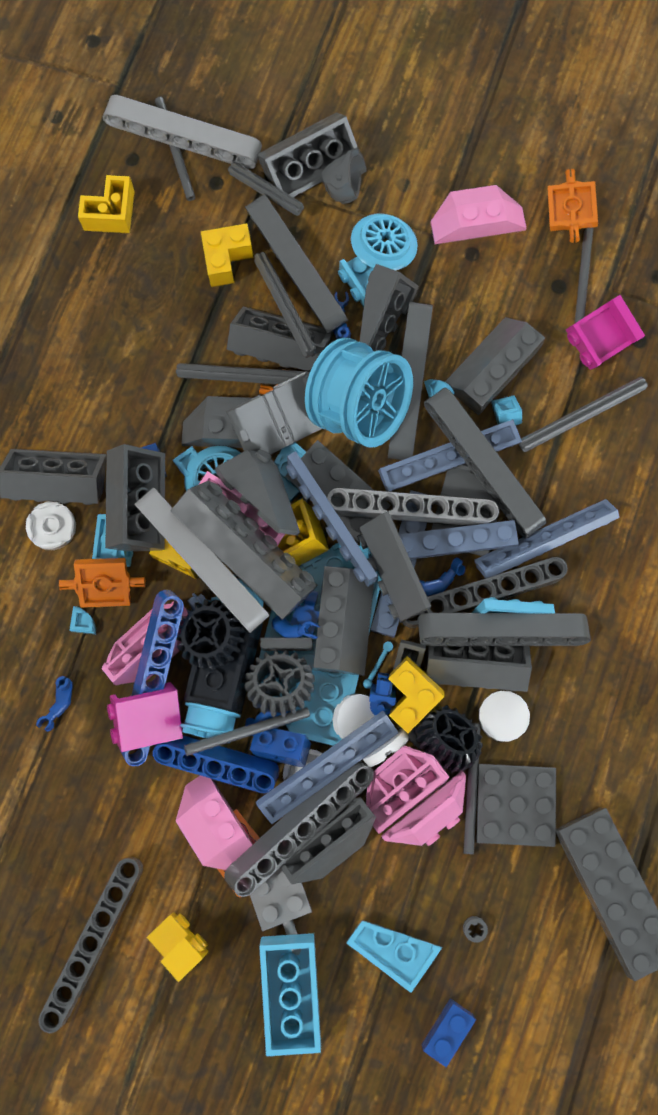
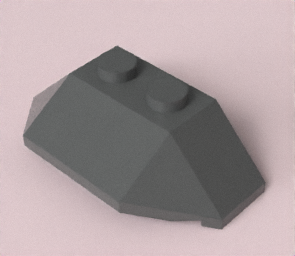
(210, 423)
(332, 844)

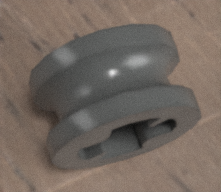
(476, 937)

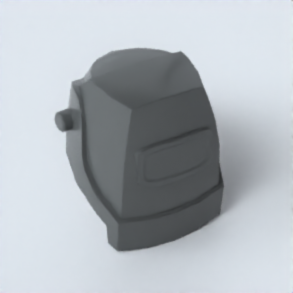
(343, 176)

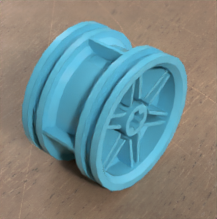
(359, 391)

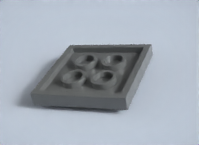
(516, 805)

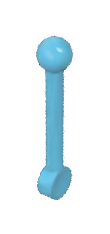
(388, 646)

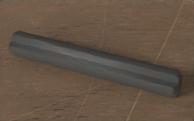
(264, 187)

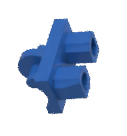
(382, 695)

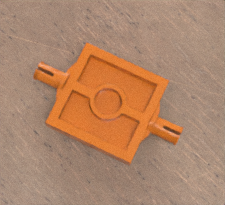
(572, 206)
(102, 582)

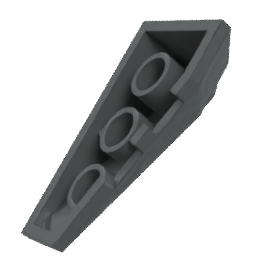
(385, 300)
(261, 486)

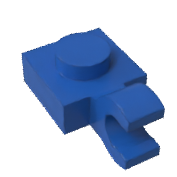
(307, 613)

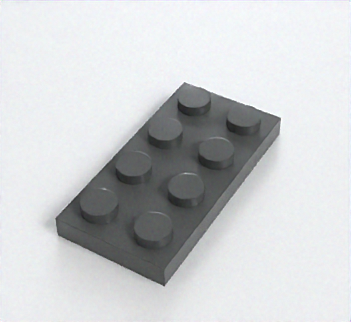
(331, 474)

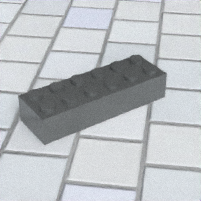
(244, 548)
(614, 890)

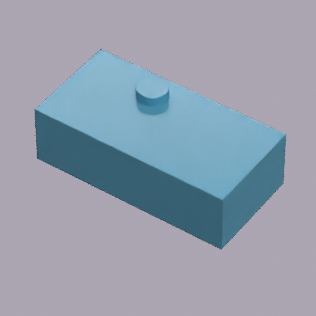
(290, 995)

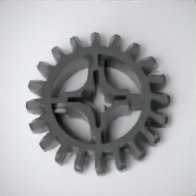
(294, 671)

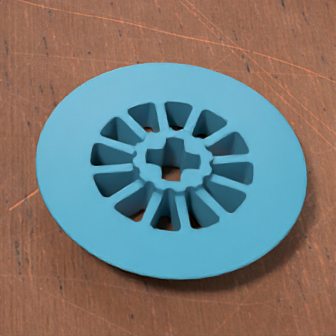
(367, 233)
(204, 457)

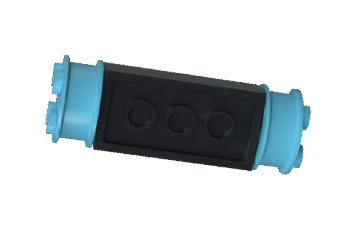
(220, 693)

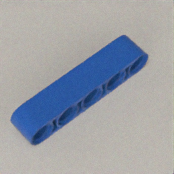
(226, 771)

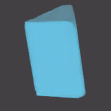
(507, 409)

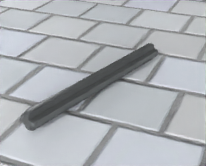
(285, 305)
(237, 374)
(583, 414)

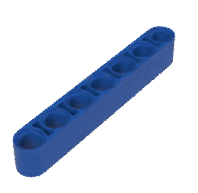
(160, 664)

